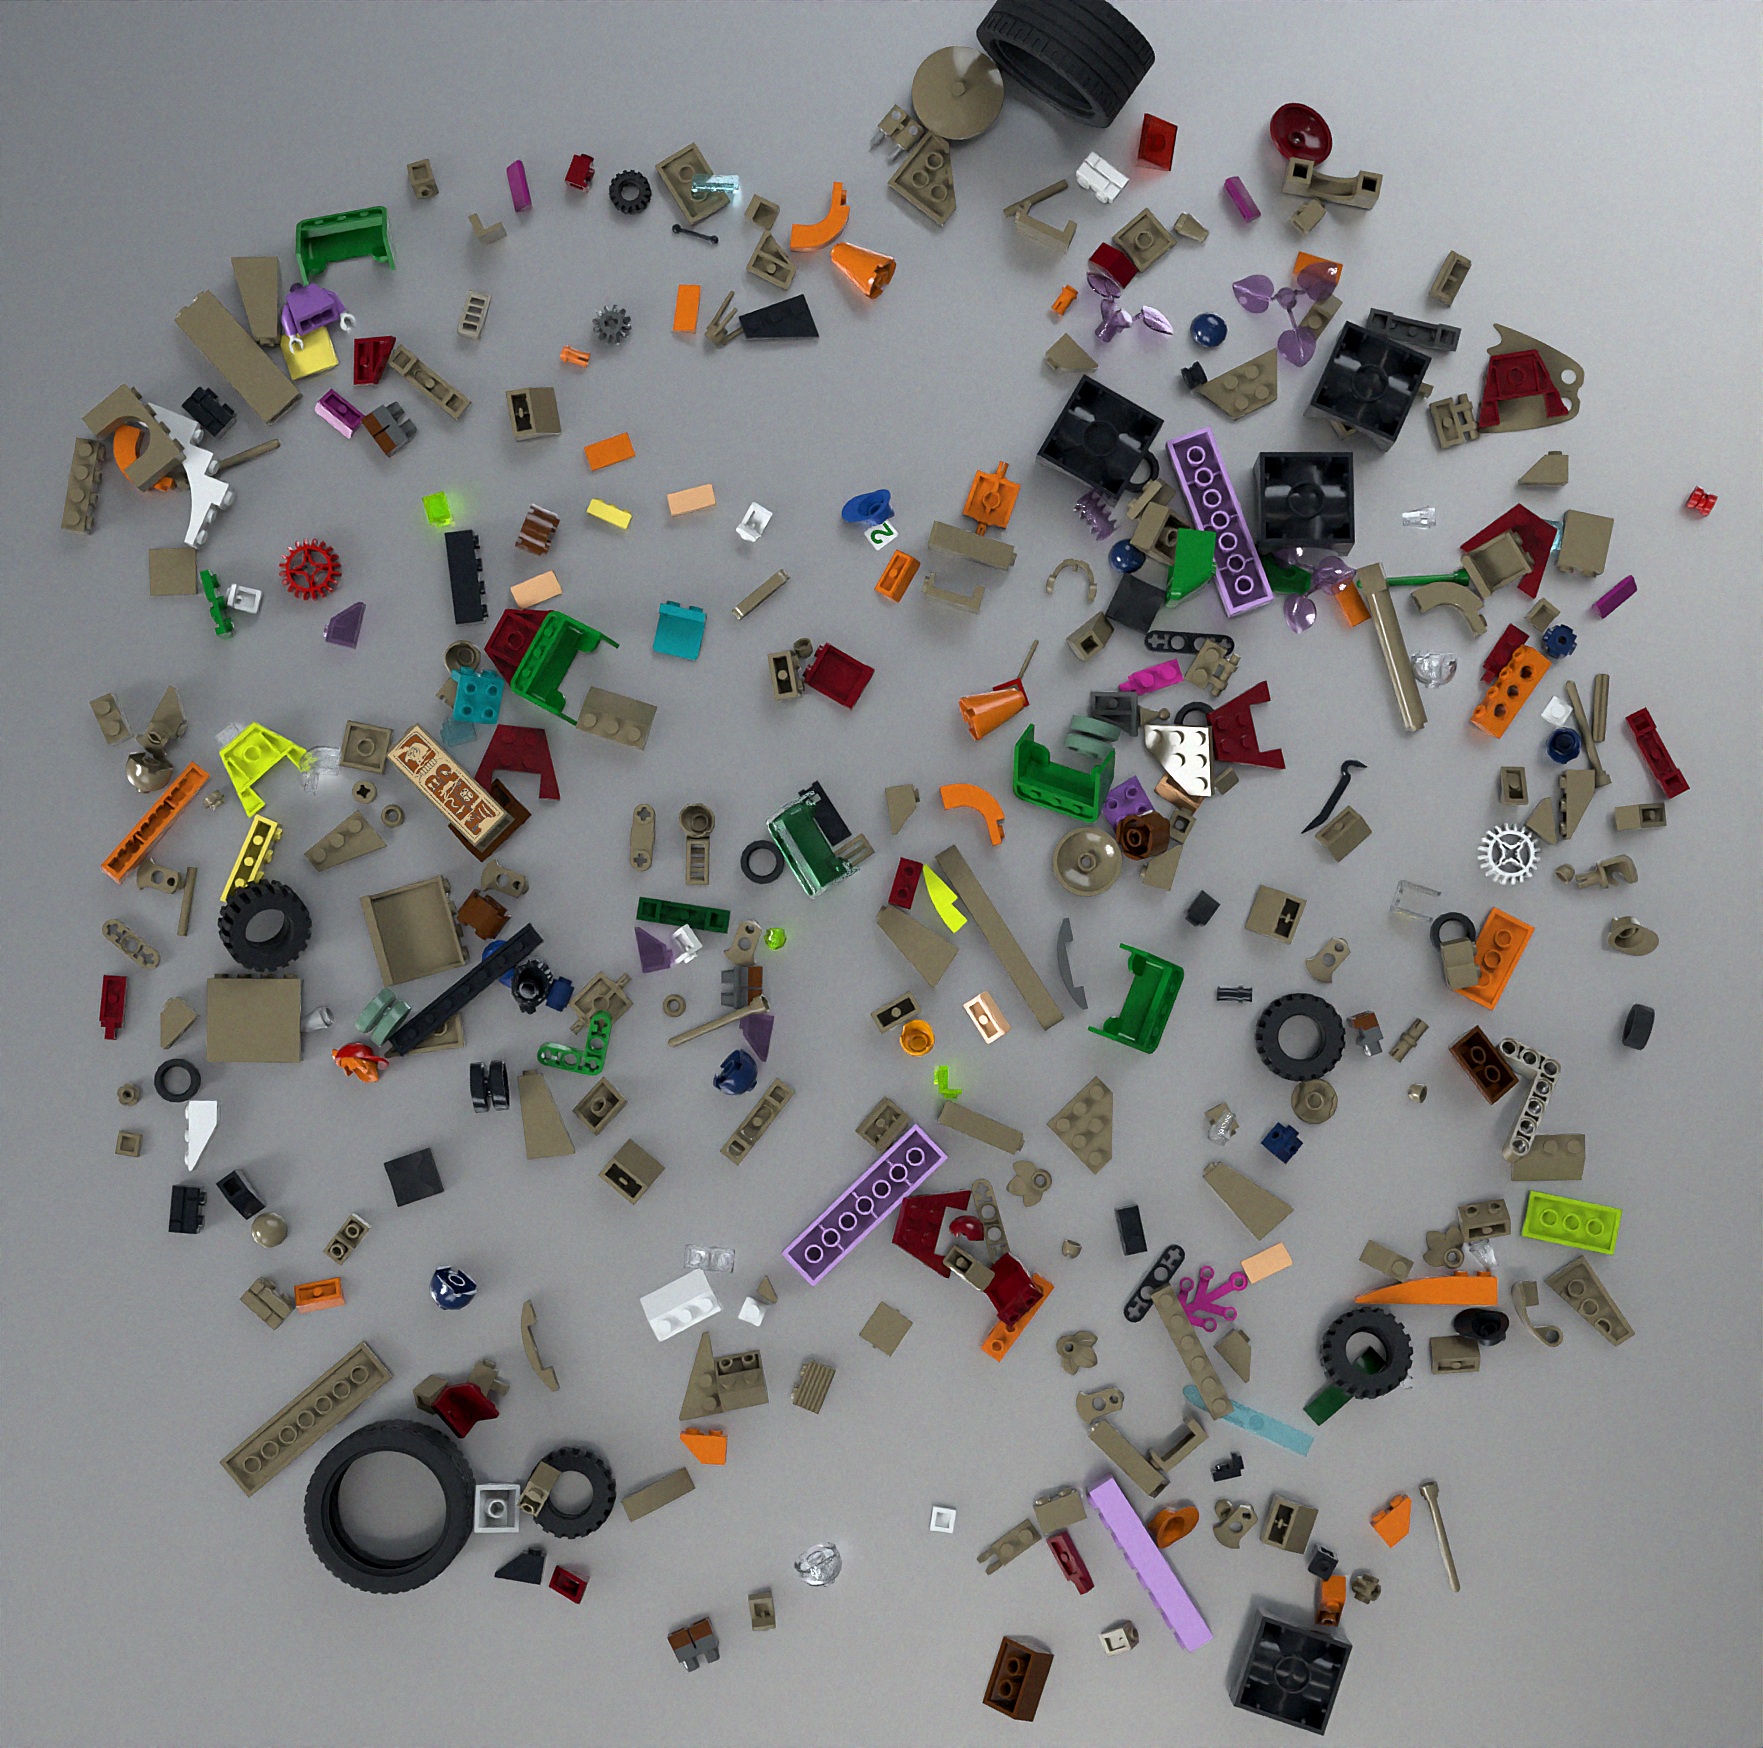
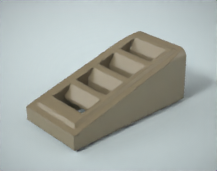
(470, 333)
(697, 880)

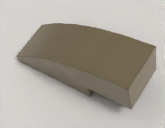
(657, 1494)

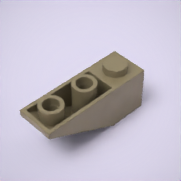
(1577, 793)

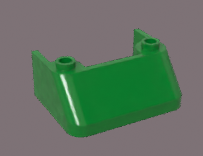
(343, 237)
(1191, 567)
(550, 658)
(1058, 786)
(1147, 1002)

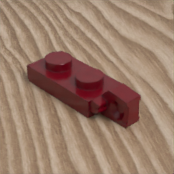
(1503, 652)
(113, 1004)
(1070, 1561)

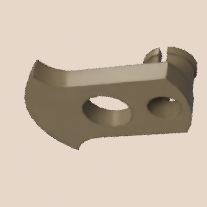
(155, 738)
(146, 874)
(490, 878)
(741, 956)
(1319, 969)
(1086, 1407)
(1231, 1538)

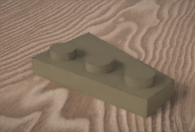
(347, 841)

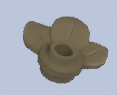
(1025, 1182)
(1442, 1245)
(1080, 1353)

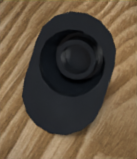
(1483, 1325)

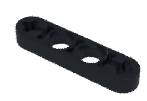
(1189, 639)
(1151, 1281)

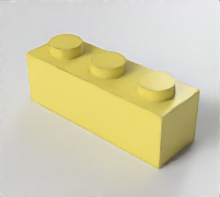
(610, 513)

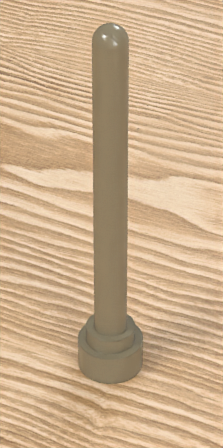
(182, 479)
(1601, 777)
(757, 1006)
(1430, 1493)

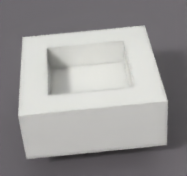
(1556, 711)
(753, 1311)
(942, 1519)

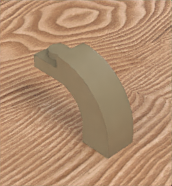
(1452, 595)

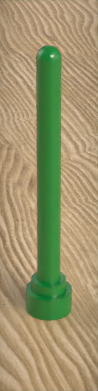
(1459, 577)

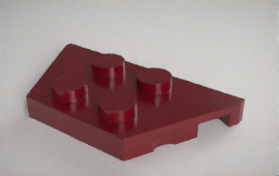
(513, 638)

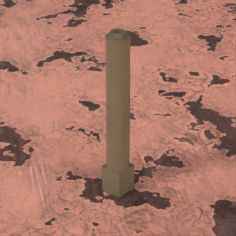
(1398, 663)

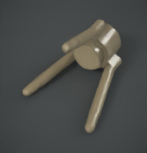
(716, 331)

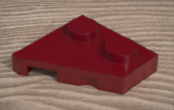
(371, 358)

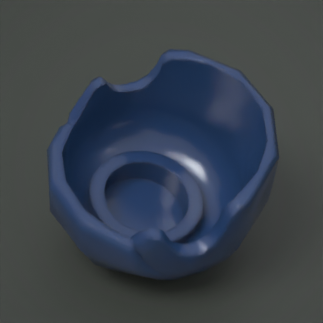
(1208, 329)
(1126, 557)
(1563, 745)

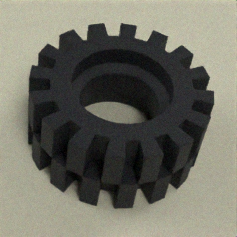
(633, 205)

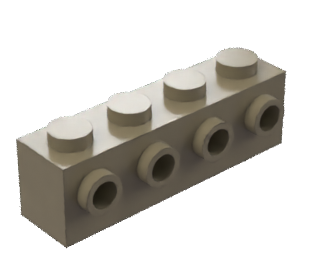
(83, 486)

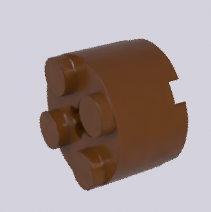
(537, 530)
(1143, 834)
(483, 914)

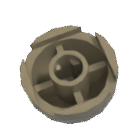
(148, 773)

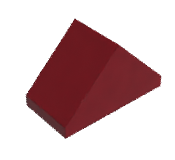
(1113, 264)
(569, 1583)

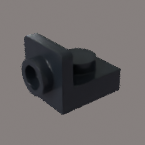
(1224, 1471)
(1323, 1562)

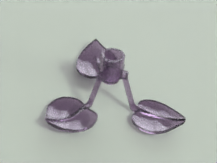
(1256, 292)
(1116, 318)
(1331, 577)

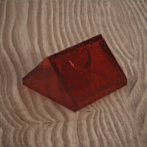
(1156, 143)

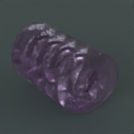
(1095, 516)

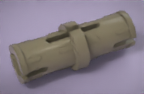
(1408, 1040)

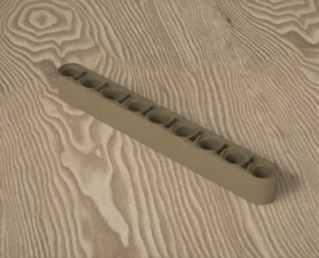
(999, 937)

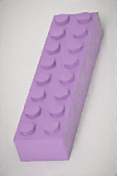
(1216, 509)
(864, 1204)
(1149, 1561)

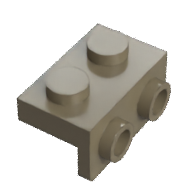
(1154, 491)
(883, 1125)

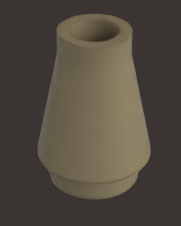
(1190, 227)

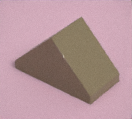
(1542, 822)

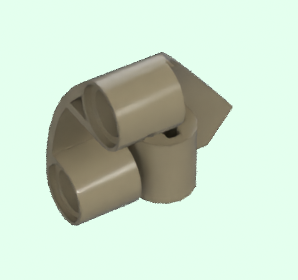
(1526, 1294)

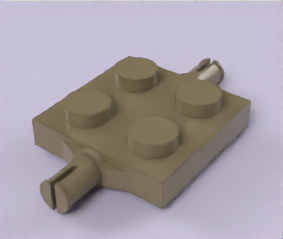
(600, 995)

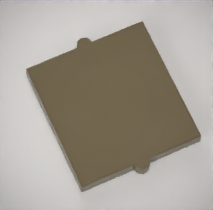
(886, 1328)

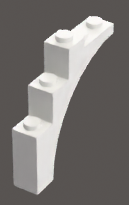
(200, 466)

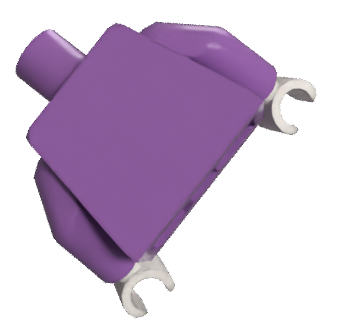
(310, 309)

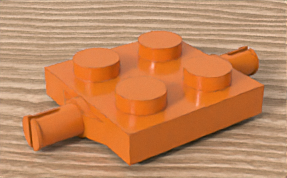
(991, 499)

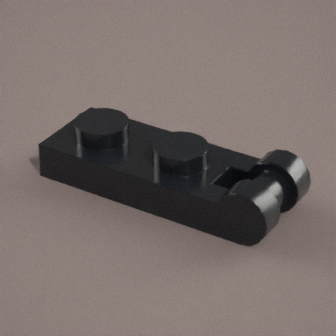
(828, 817)

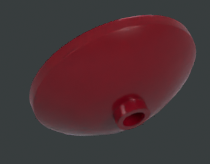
(1301, 133)

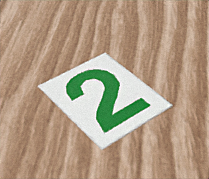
(881, 534)

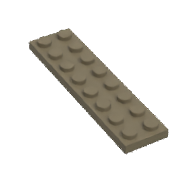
(306, 1419)

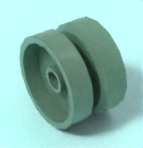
(1092, 737)
(380, 1015)

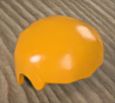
(917, 1038)

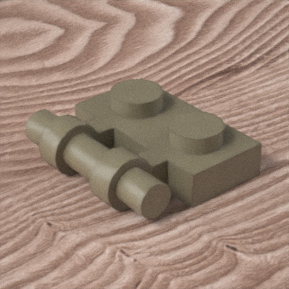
(1447, 421)
(1206, 663)

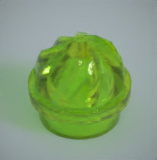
(775, 938)

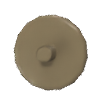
(1147, 715)

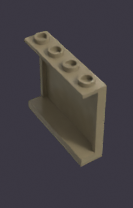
(414, 931)
(254, 1019)

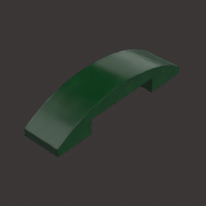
(681, 914)
(1332, 1399)

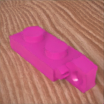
(1153, 678)

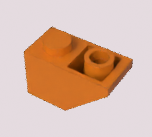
(706, 1447)
(1394, 1521)
(1330, 1601)

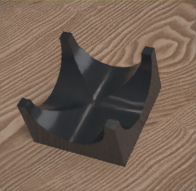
(1368, 384)
(1099, 439)
(1305, 501)
(1291, 1673)

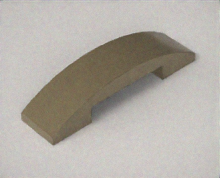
(428, 382)
(757, 1121)
(547, 1374)

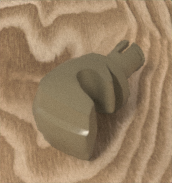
(1604, 869)

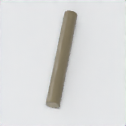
(1037, 197)
(186, 902)

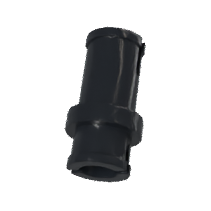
(1234, 994)

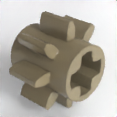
(1366, 1588)

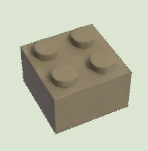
(1158, 532)

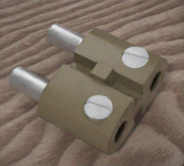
(901, 129)

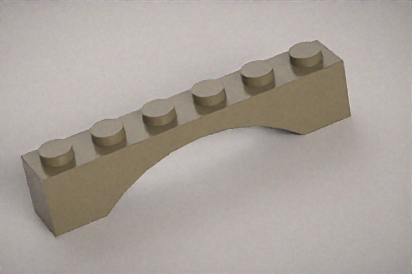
(1191, 1351)

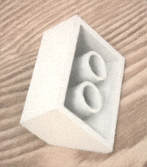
(680, 1304)

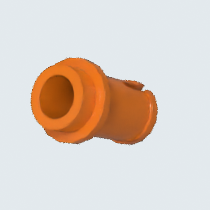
(1064, 299)
(572, 355)

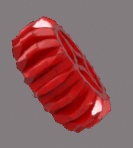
(319, 569)

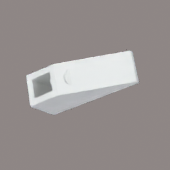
(203, 1124)

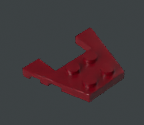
(1516, 377)
(1536, 538)
(1235, 733)
(519, 751)
(921, 1222)

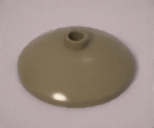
(1104, 858)

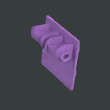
(1125, 800)

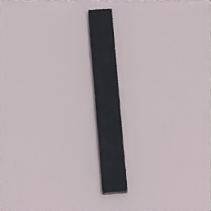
(466, 989)

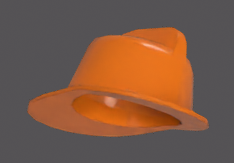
(1171, 1525)

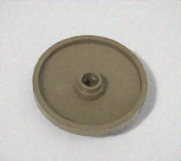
(957, 92)

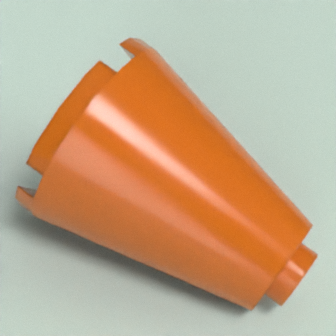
(864, 267)
(990, 710)

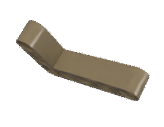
(1532, 1098)

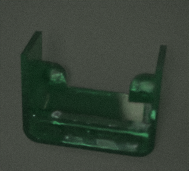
(807, 848)

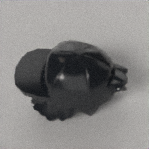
(530, 983)

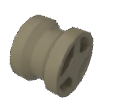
(368, 791)

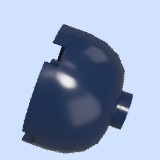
(738, 1074)
(451, 1289)

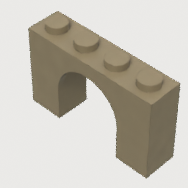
(1356, 191)
(162, 453)

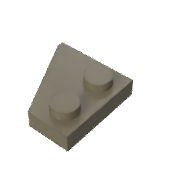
(771, 262)

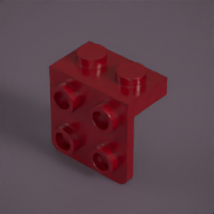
(462, 1407)

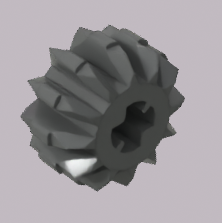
(606, 330)

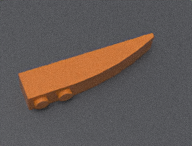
(154, 824)
(1441, 1289)

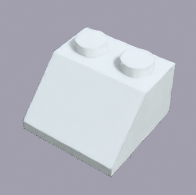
(496, 1508)

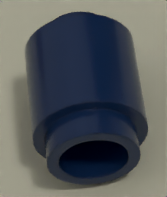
(559, 994)

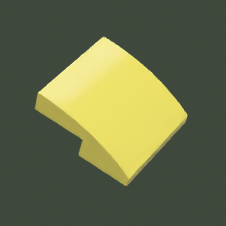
(316, 356)

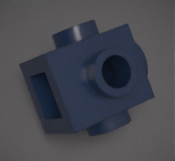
(1552, 645)
(1282, 1142)

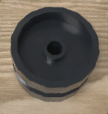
(488, 1087)

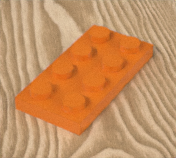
(1498, 952)

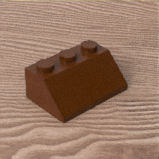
(512, 806)
(1483, 1064)
(1018, 1679)

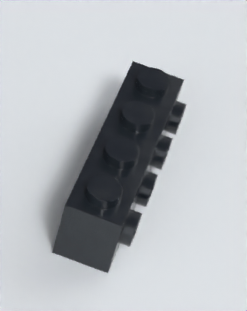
(465, 578)

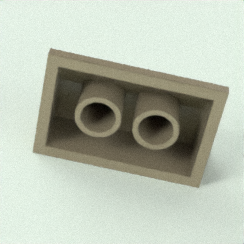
(616, 718)
(1551, 1158)

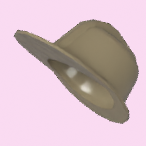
(1631, 937)

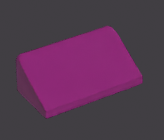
(519, 186)
(1242, 199)
(339, 413)
(1615, 597)

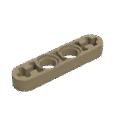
(989, 1223)

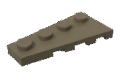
(1588, 1296)

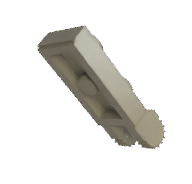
(1011, 1545)

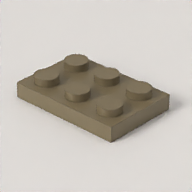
(678, 174)

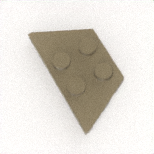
(1245, 386)

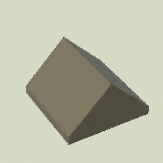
(600, 1106)

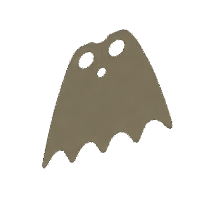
(1530, 411)

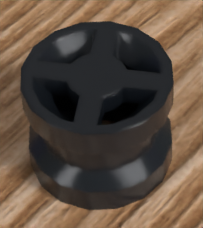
(1194, 375)

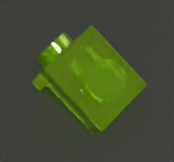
(941, 1079)

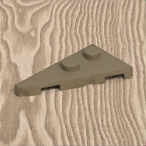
(446, 1037)
(702, 1391)

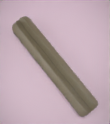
(1600, 707)

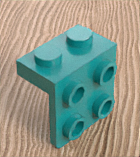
(679, 630)
(477, 695)

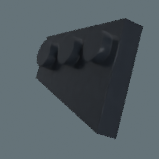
(781, 320)

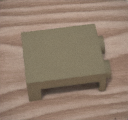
(1043, 232)
(1584, 543)
(1497, 562)
(952, 599)
(1181, 1449)

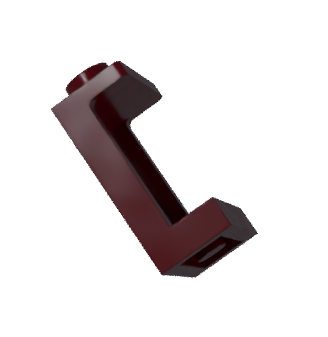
(838, 675)
(905, 883)
(1012, 1289)

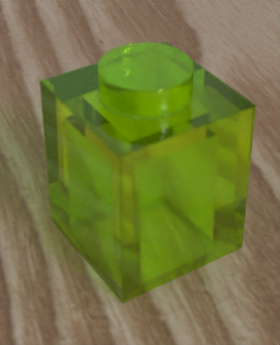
(438, 509)

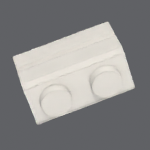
(1101, 177)

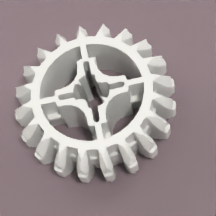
(1502, 846)

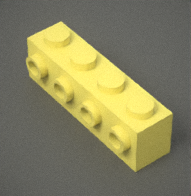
(254, 854)

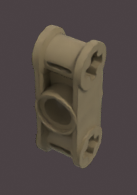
(642, 837)

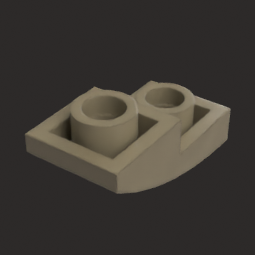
(347, 1238)

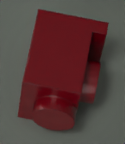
(580, 172)

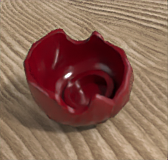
(968, 1226)

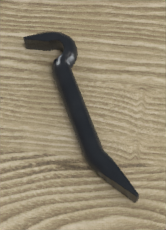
(1337, 793)

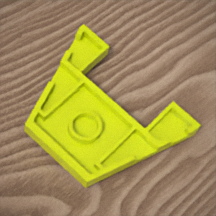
(251, 756)

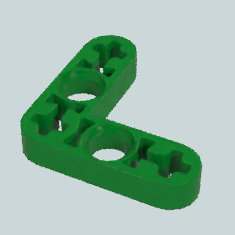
(590, 1052)

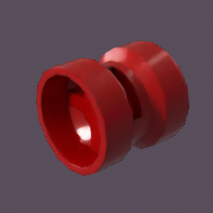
(1701, 501)

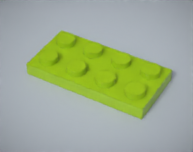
(1571, 1222)

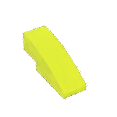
(942, 899)

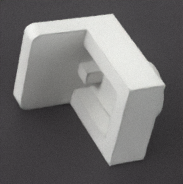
(754, 522)
(243, 598)
(686, 943)

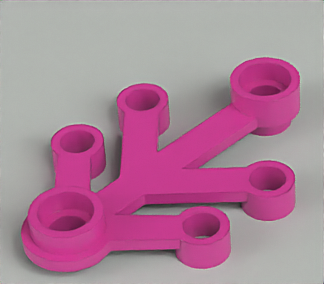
(1203, 1301)

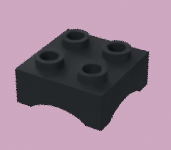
(1135, 603)
(413, 1177)

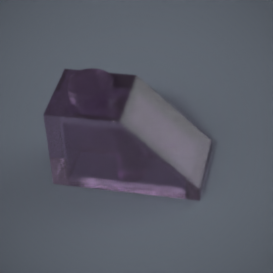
(345, 626)
(653, 952)
(758, 1032)

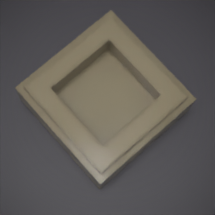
(129, 1144)

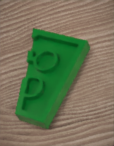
(211, 583)

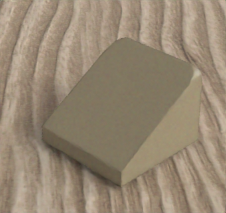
(1226, 780)
(767, 1291)

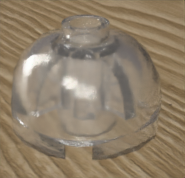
(1434, 668)
(819, 1565)

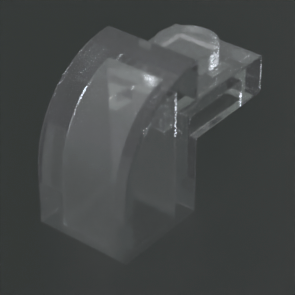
(316, 761)

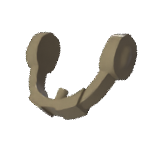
(1075, 563)

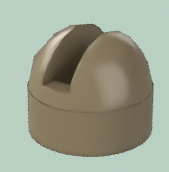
(803, 647)
(1565, 873)
(1418, 1092)
(1072, 1248)
(1223, 1509)

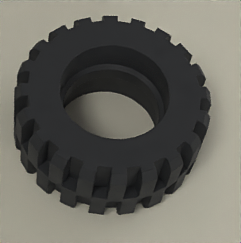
(281, 947)
(1328, 1022)
(1393, 1340)
(603, 1494)

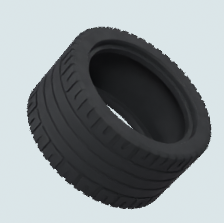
(1069, 54)
(337, 1548)

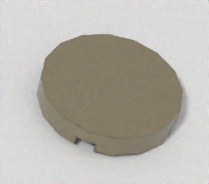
(1314, 1101)

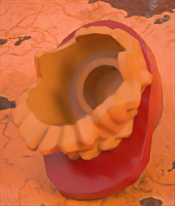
(361, 1060)

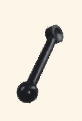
(677, 229)

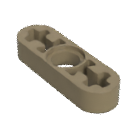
(761, 594)
(141, 959)

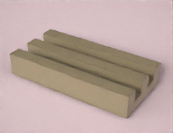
(865, 845)

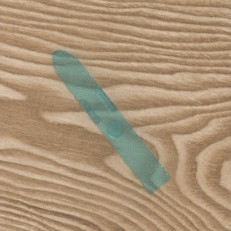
(1258, 1424)

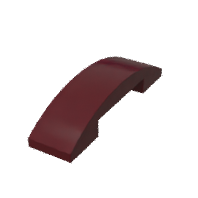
(1655, 754)

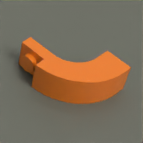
(820, 235)
(127, 450)
(974, 797)

